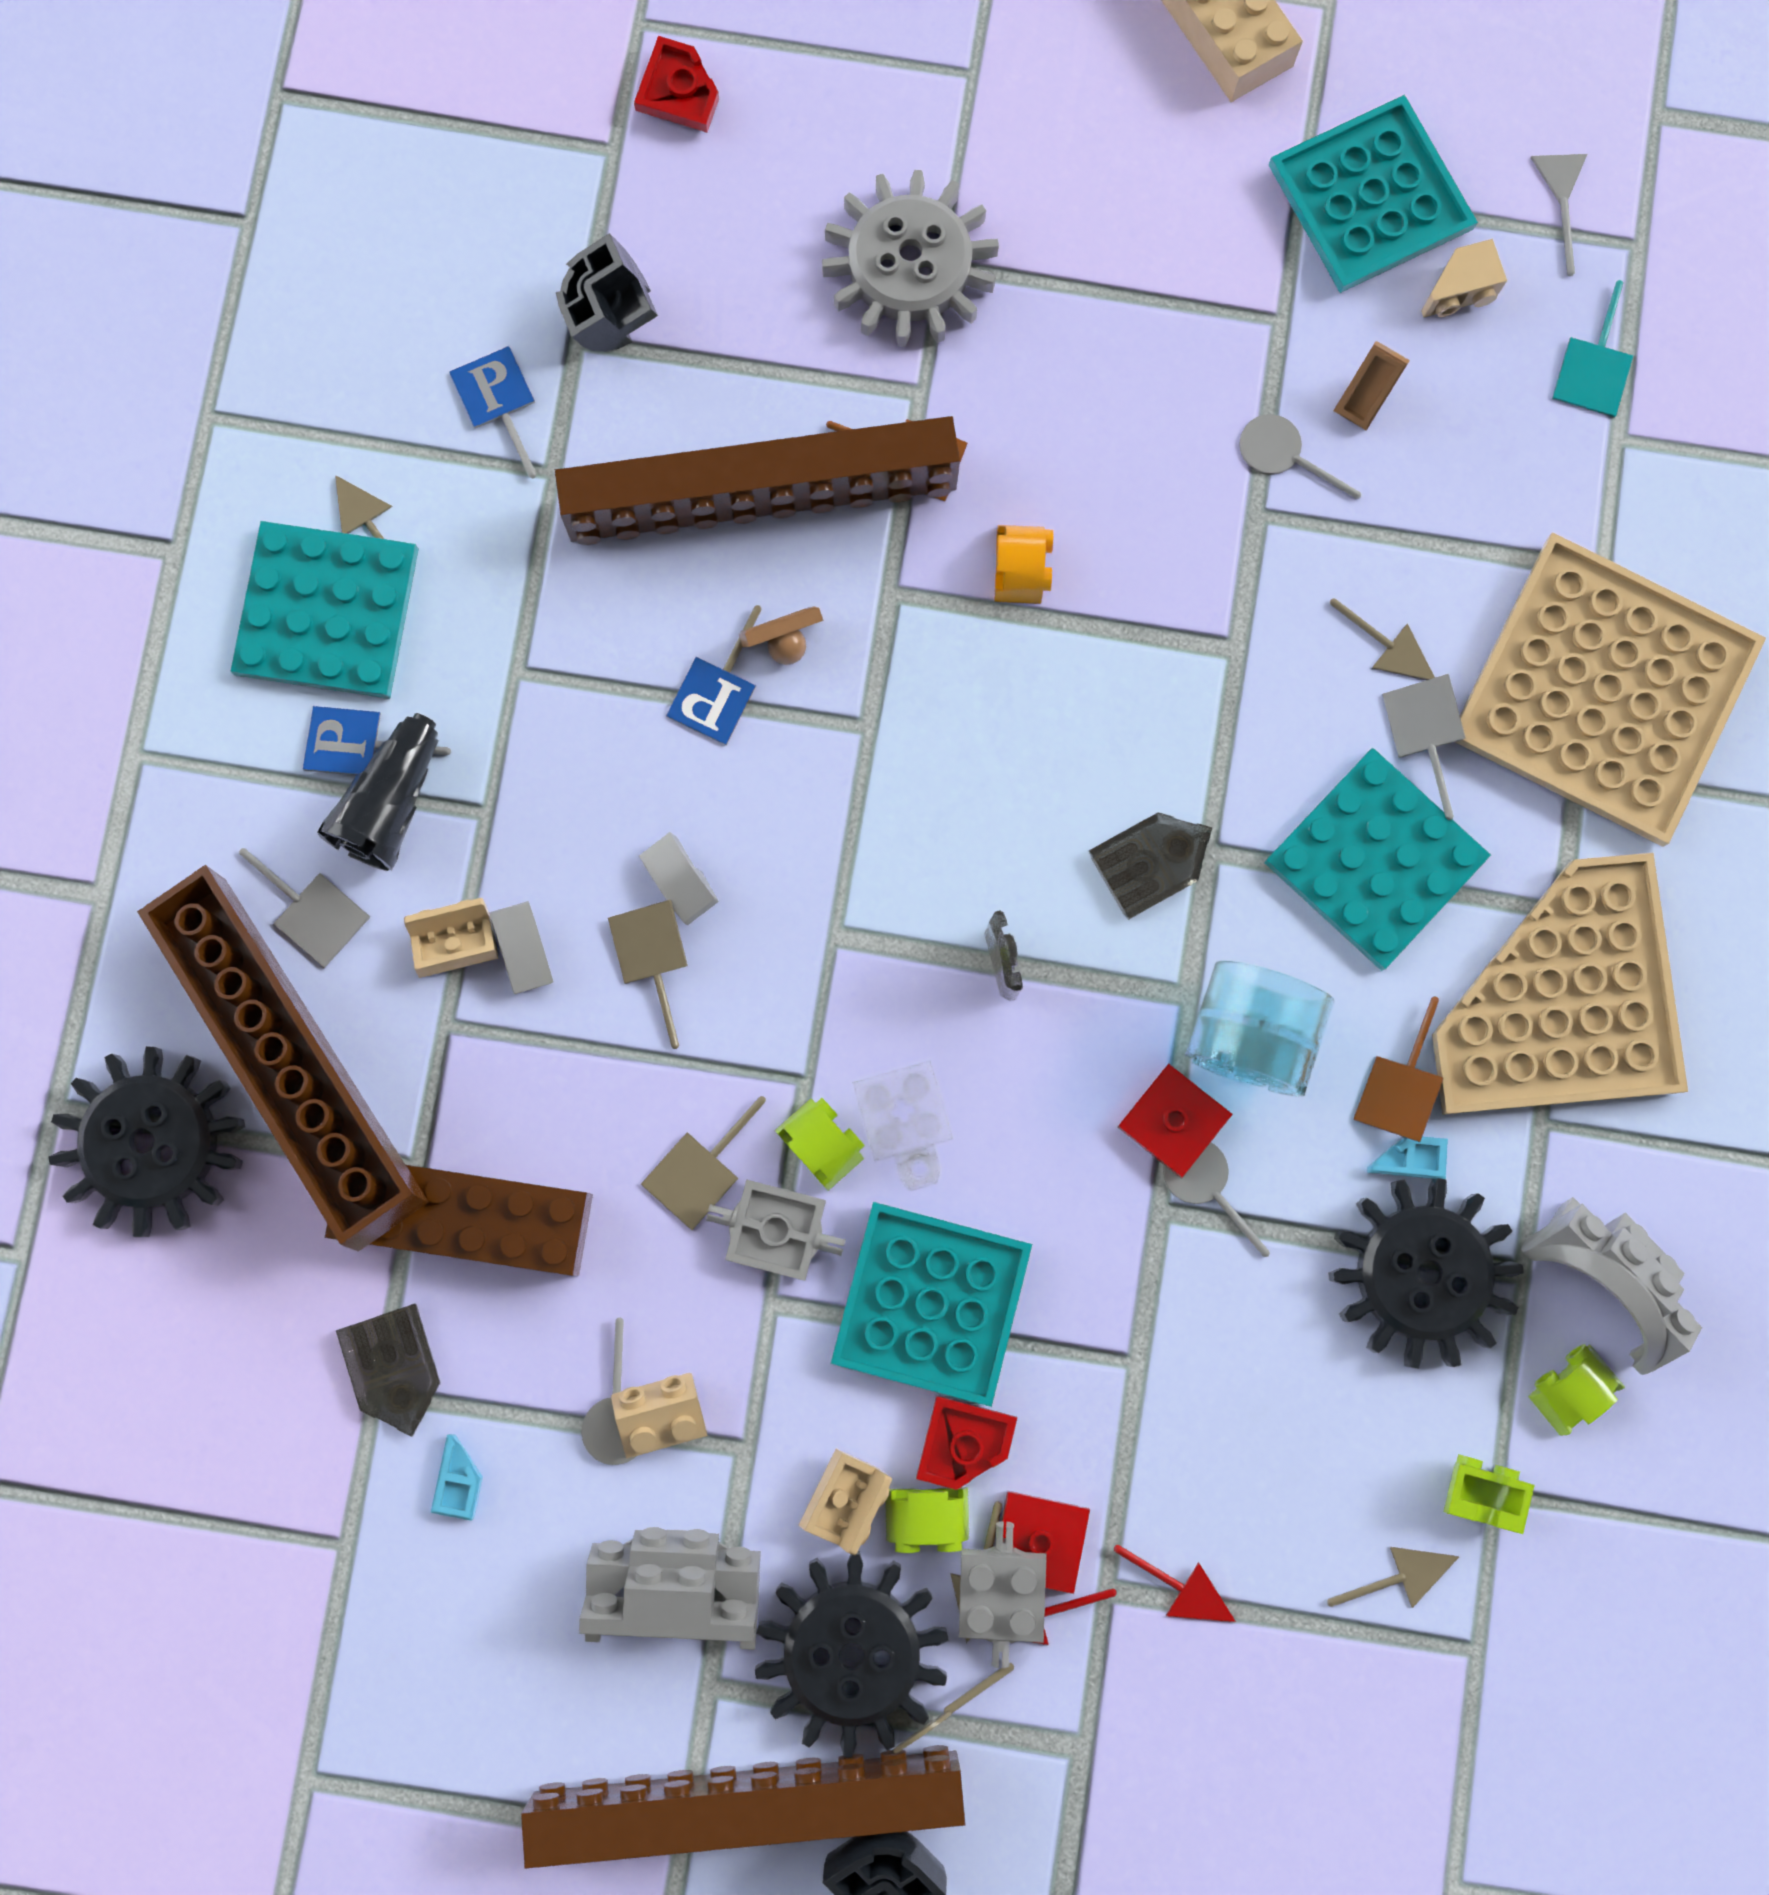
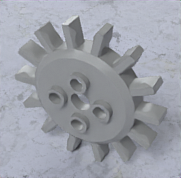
(901, 289)

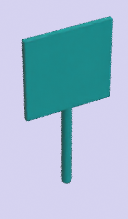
(1593, 373)

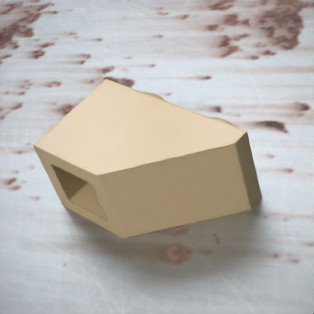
(1469, 278)

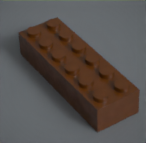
(494, 1222)

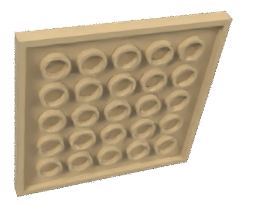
(1608, 689)

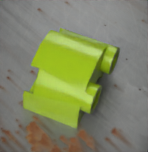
(821, 1143)
(1578, 1392)
(1488, 1496)
(927, 1518)

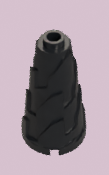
(381, 799)

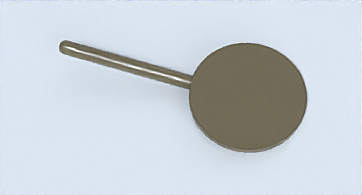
(958, 1703)

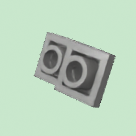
(678, 878)
(521, 947)

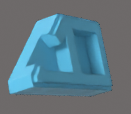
(1413, 1159)
(457, 1482)

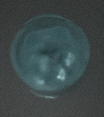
(1260, 1027)

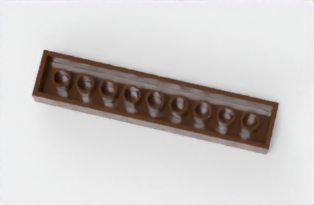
(758, 480)
(282, 1059)
(742, 1807)

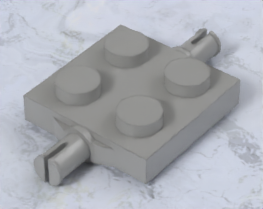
(775, 1230)
(1002, 1595)

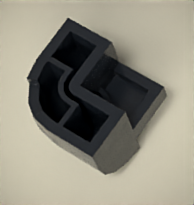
(604, 296)
(884, 1866)

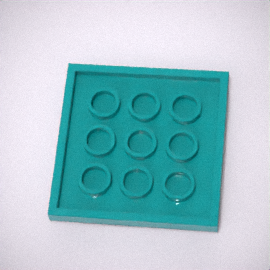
(1372, 193)
(325, 609)
(1377, 859)
(931, 1304)

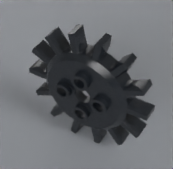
(183, 1126)
(1391, 1291)
(821, 1624)

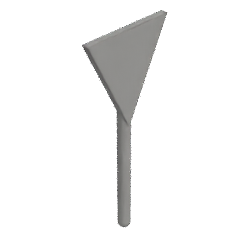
(1561, 175)

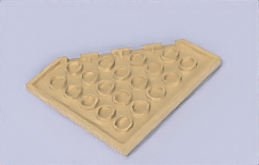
(1570, 1000)

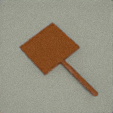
(1399, 1095)

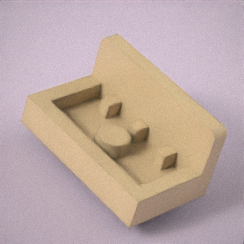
(451, 937)
(658, 1415)
(846, 1501)

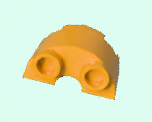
(1021, 563)

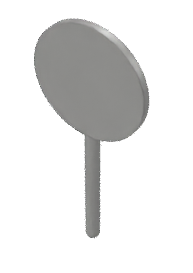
(1274, 445)
(1205, 1182)
(599, 1425)

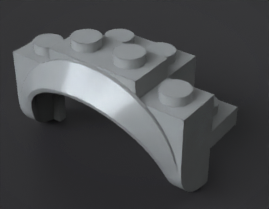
(1631, 1269)
(671, 1588)

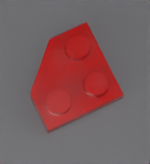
(677, 86)
(963, 1442)

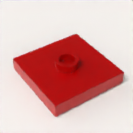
(1175, 1120)
(1050, 1529)

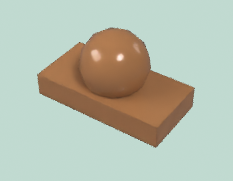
(1371, 385)
(784, 639)

